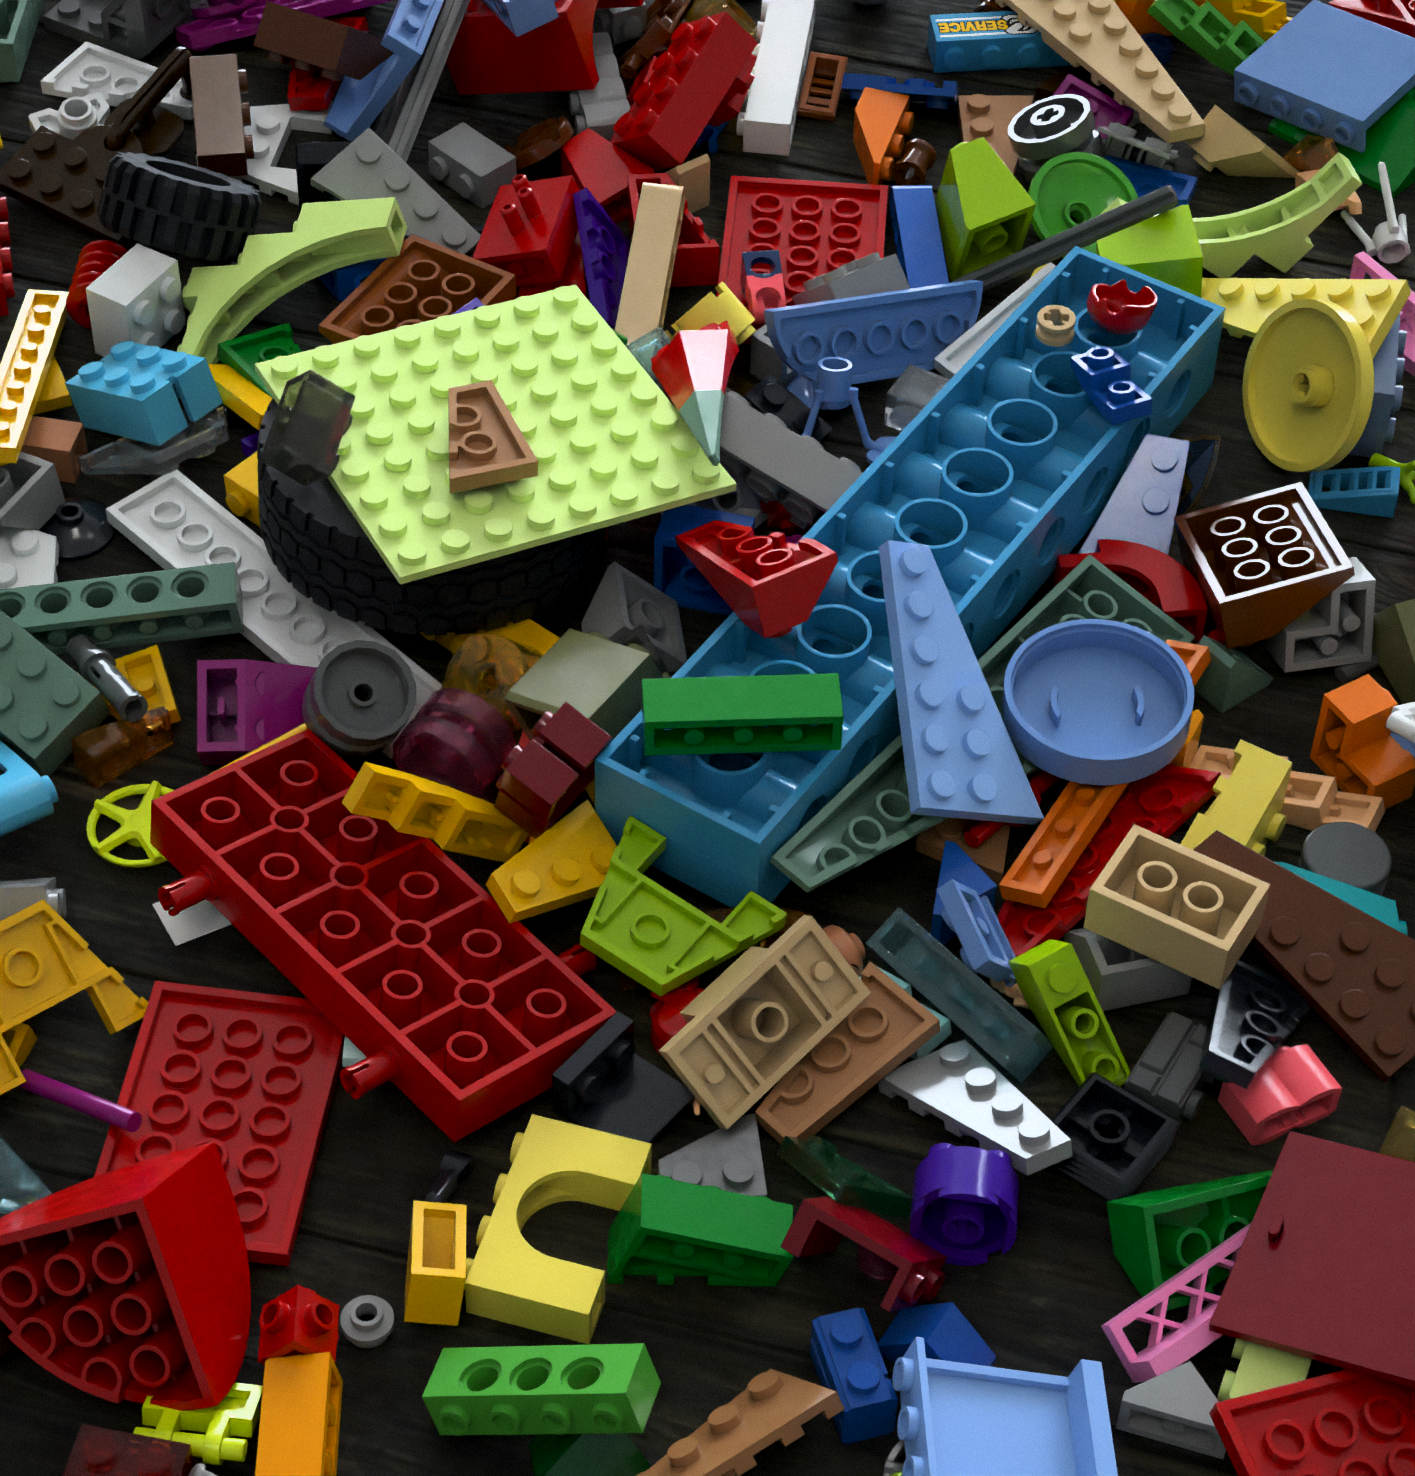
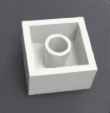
(136, 301)

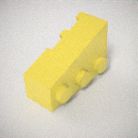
(1247, 802)

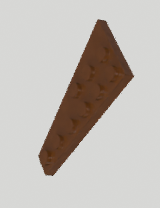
(1335, 958)

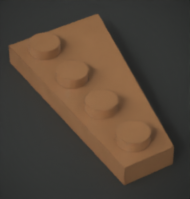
(989, 118)
(848, 1059)
(761, 1414)

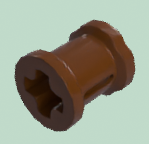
(916, 160)

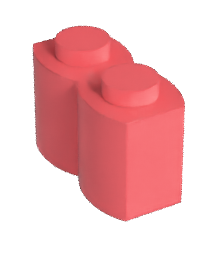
(1285, 1095)

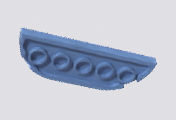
(875, 330)

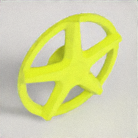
(134, 824)

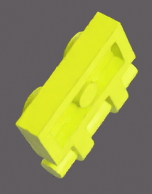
(231, 1417)

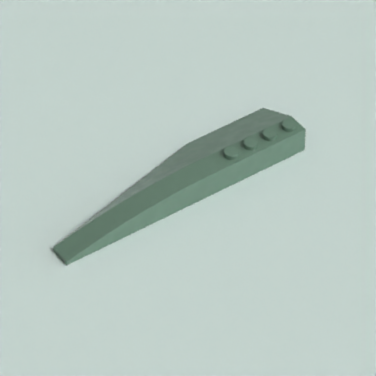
(875, 807)

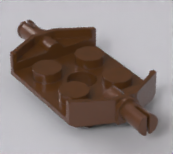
(661, 22)

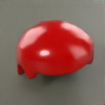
(1120, 309)

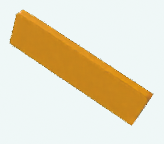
(299, 1416)

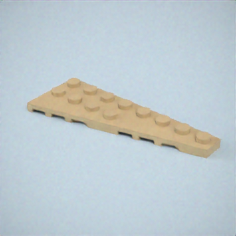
(1109, 47)

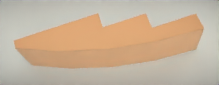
(1309, 798)

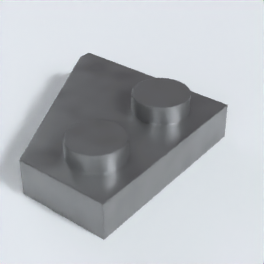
(721, 1159)

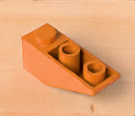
(879, 131)

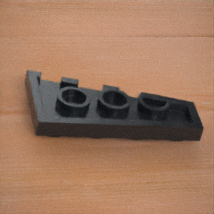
(1249, 1024)

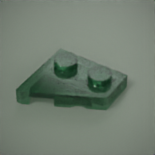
(841, 1178)

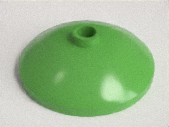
(1075, 187)

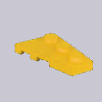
(556, 867)

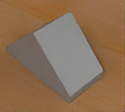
(1173, 1411)

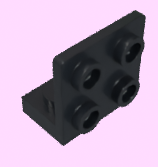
(615, 1088)

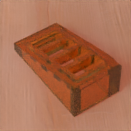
(109, 749)

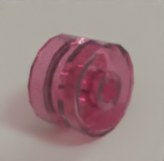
(455, 742)

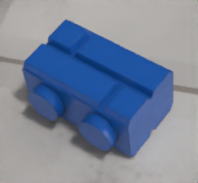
(853, 1366)

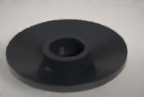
(80, 528)

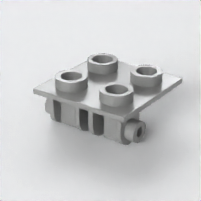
(1120, 136)

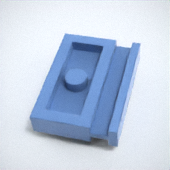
(979, 931)

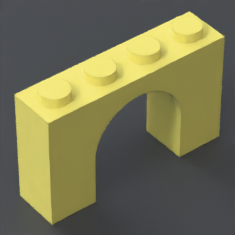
(549, 1166)

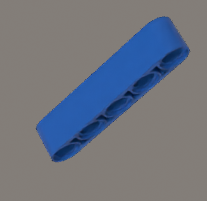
(917, 235)

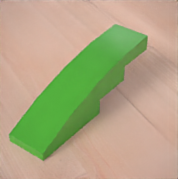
(1207, 32)

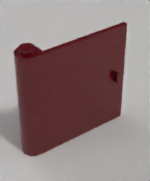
(1343, 1265)

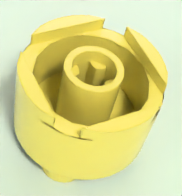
(717, 310)

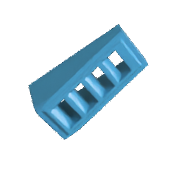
(1366, 490)

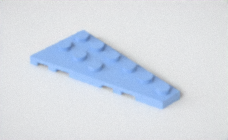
(949, 723)

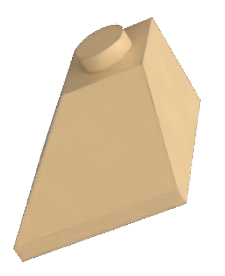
(1236, 149)

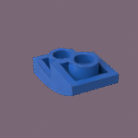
(1109, 385)

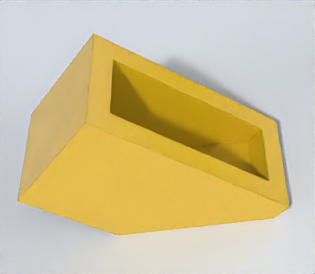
(436, 1263)

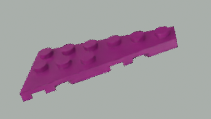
(207, 32)

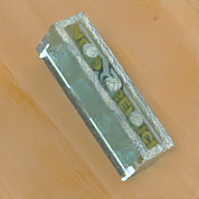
(960, 994)

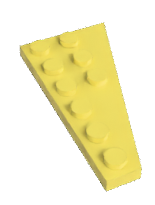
(1252, 300)

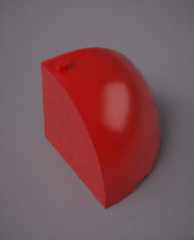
(133, 1282)

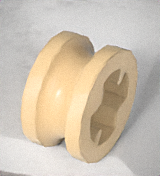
(1055, 325)

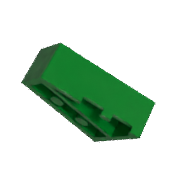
(698, 1231)

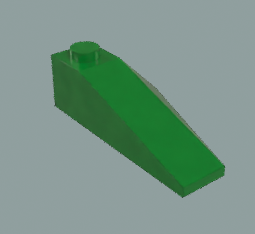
(1175, 1226)

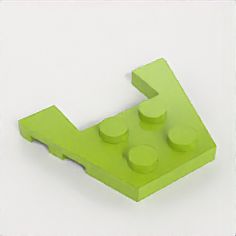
(657, 933)

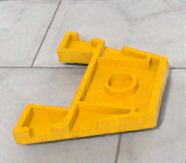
(46, 964)

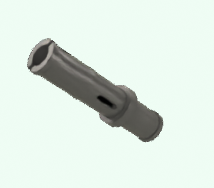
(100, 670)

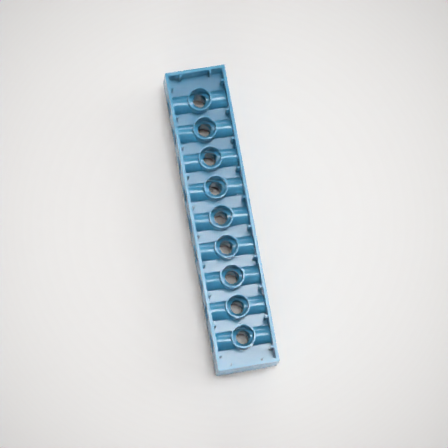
(997, 485)

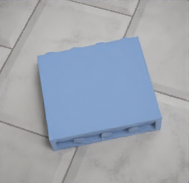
(1001, 1419)

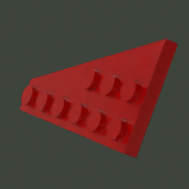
(1154, 803)

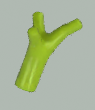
(1407, 472)

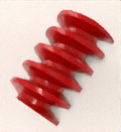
(92, 262)

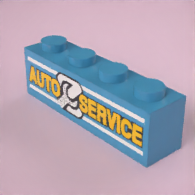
(986, 43)

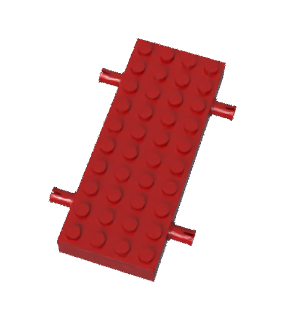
(378, 935)

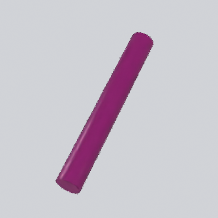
(81, 1101)

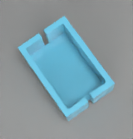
(138, 390)

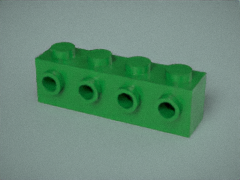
(739, 710)

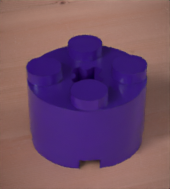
(965, 1203)

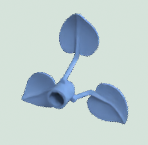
(835, 392)

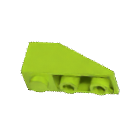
(1069, 1011)

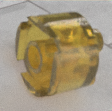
(489, 668)

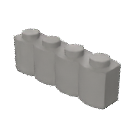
(606, 103)

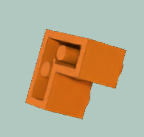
(1357, 745)

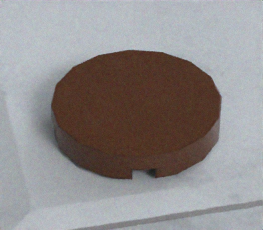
(540, 141)

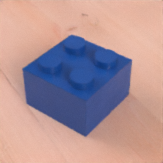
(675, 572)

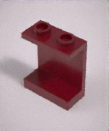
(823, 1223)

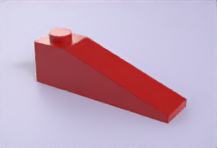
(760, 577)

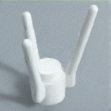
(1389, 237)

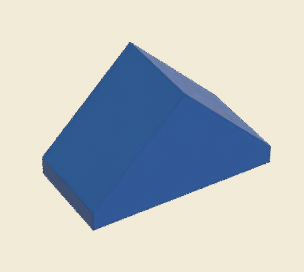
(963, 869)
(944, 1331)

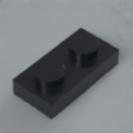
(775, 398)

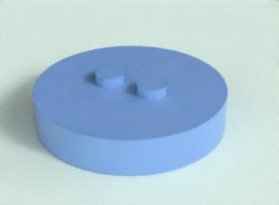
(1097, 701)

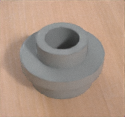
(367, 1333)

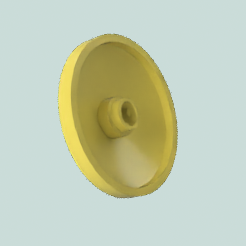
(1308, 385)

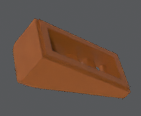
(822, 66)

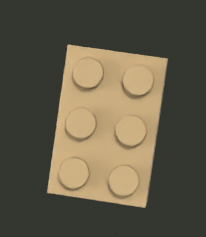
(1176, 906)

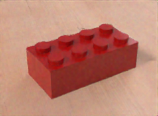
(683, 90)

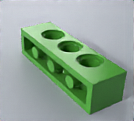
(542, 1390)

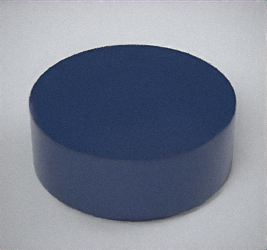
(1159, 45)

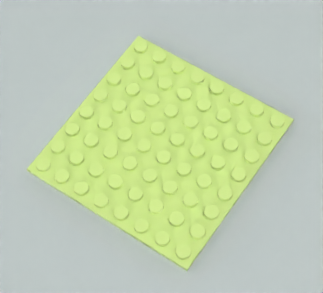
(581, 399)

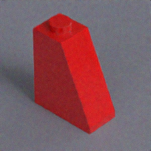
(601, 169)

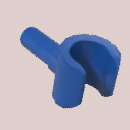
(710, 135)

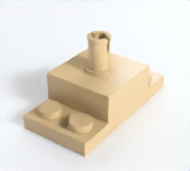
(762, 1019)

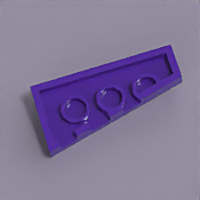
(604, 255)

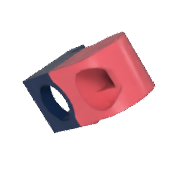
(765, 289)

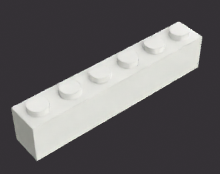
(779, 73)

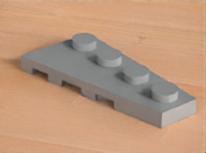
(374, 170)
(979, 1103)

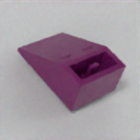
(246, 705)

